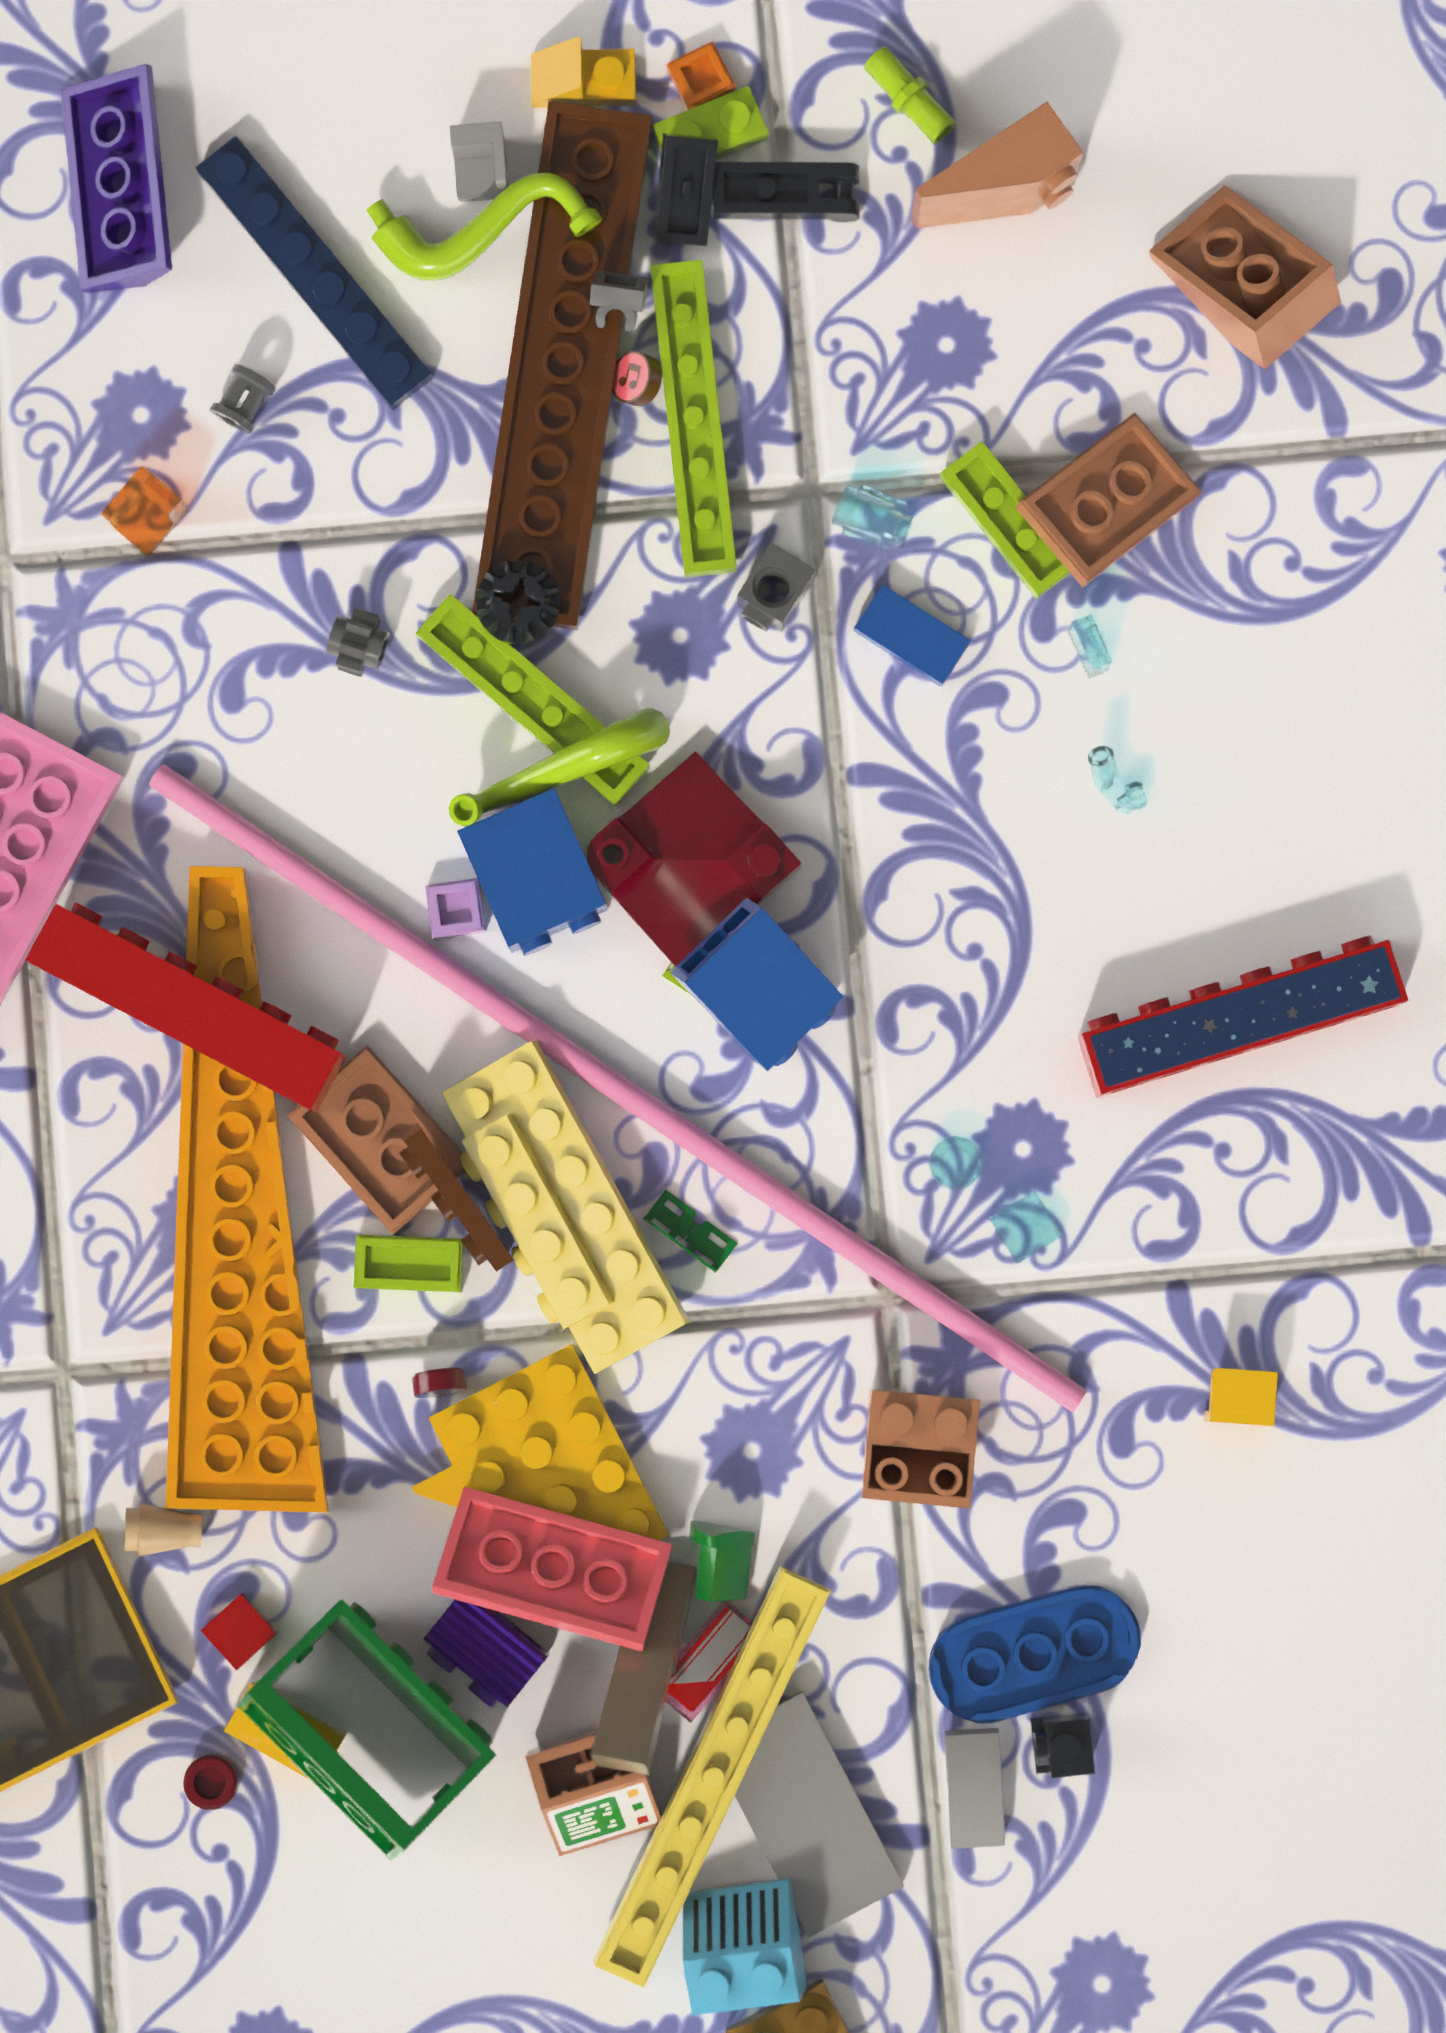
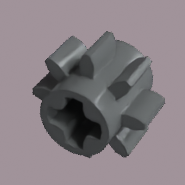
(358, 642)

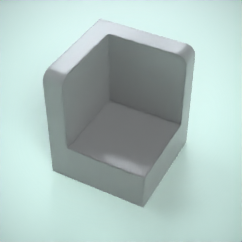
(479, 160)

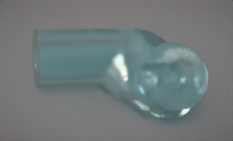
(1108, 781)

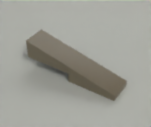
(641, 1681)

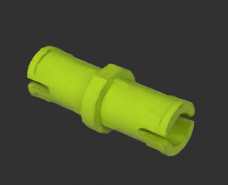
(909, 95)

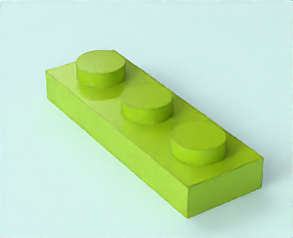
(991, 500)

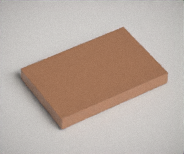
(1108, 500)
(362, 1140)

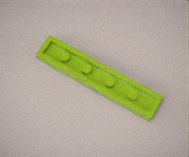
(522, 691)

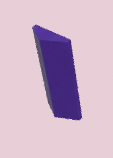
(116, 180)

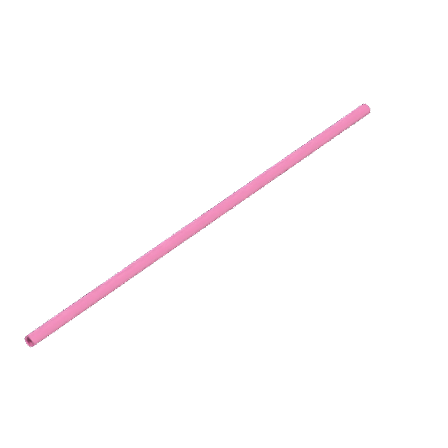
(619, 1088)

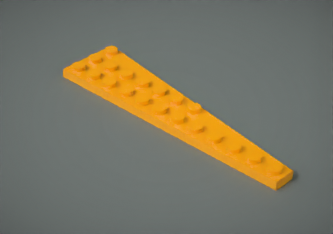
(239, 1348)

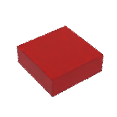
(239, 1631)

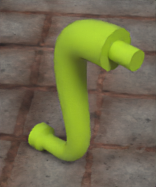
(437, 261)
(618, 742)

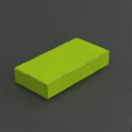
(408, 1263)

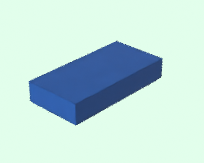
(912, 635)

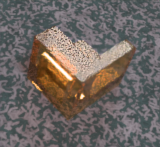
(145, 511)

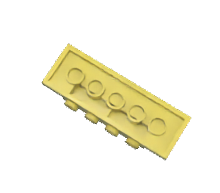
(562, 1208)

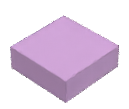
(455, 908)

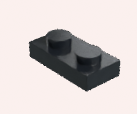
(685, 189)

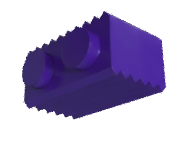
(486, 1649)

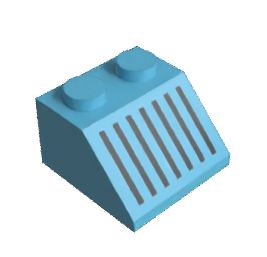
(742, 1947)

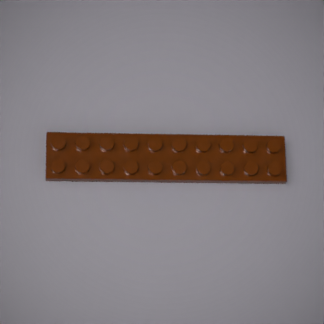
(560, 358)

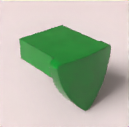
(722, 1561)

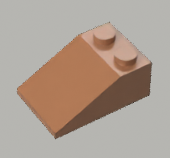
(1004, 177)
(1248, 276)

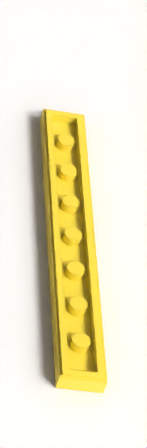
(711, 1777)

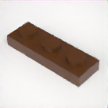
(453, 1199)

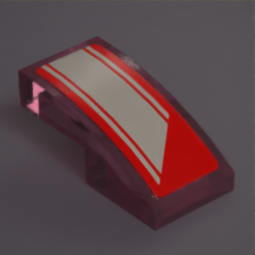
(707, 1660)

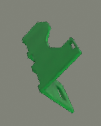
(698, 1236)

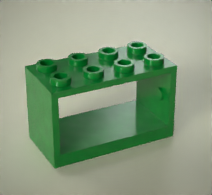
(328, 1768)

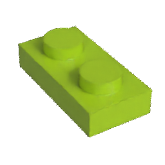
(729, 119)

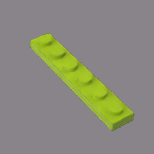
(693, 418)

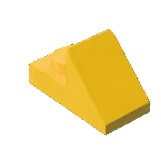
(583, 76)

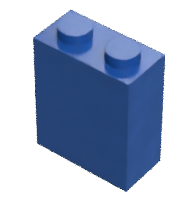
(533, 872)
(758, 985)

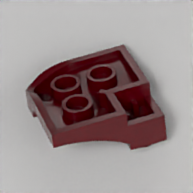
(689, 858)

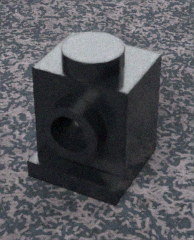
(1062, 1745)

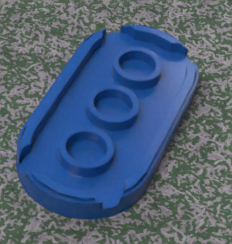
(1034, 1653)

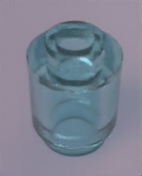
(873, 517)

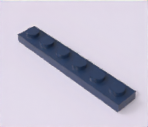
(314, 273)

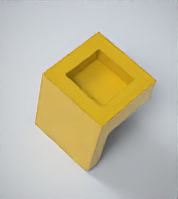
(1242, 1397)

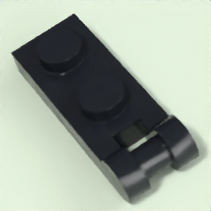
(785, 190)

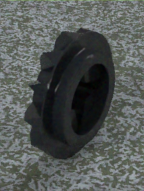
(532, 621)

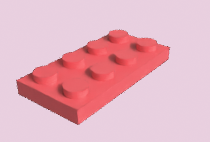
(552, 1568)

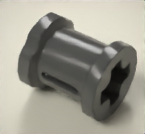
(243, 380)

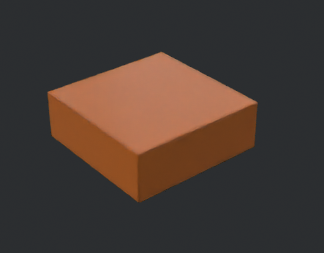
(700, 76)

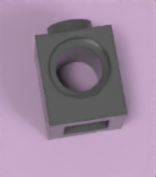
(778, 566)

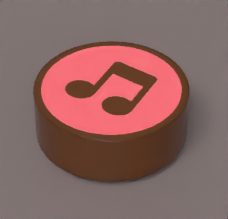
(637, 378)

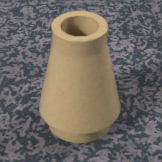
(159, 1529)

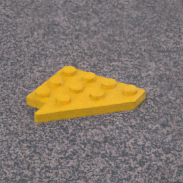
(544, 1445)

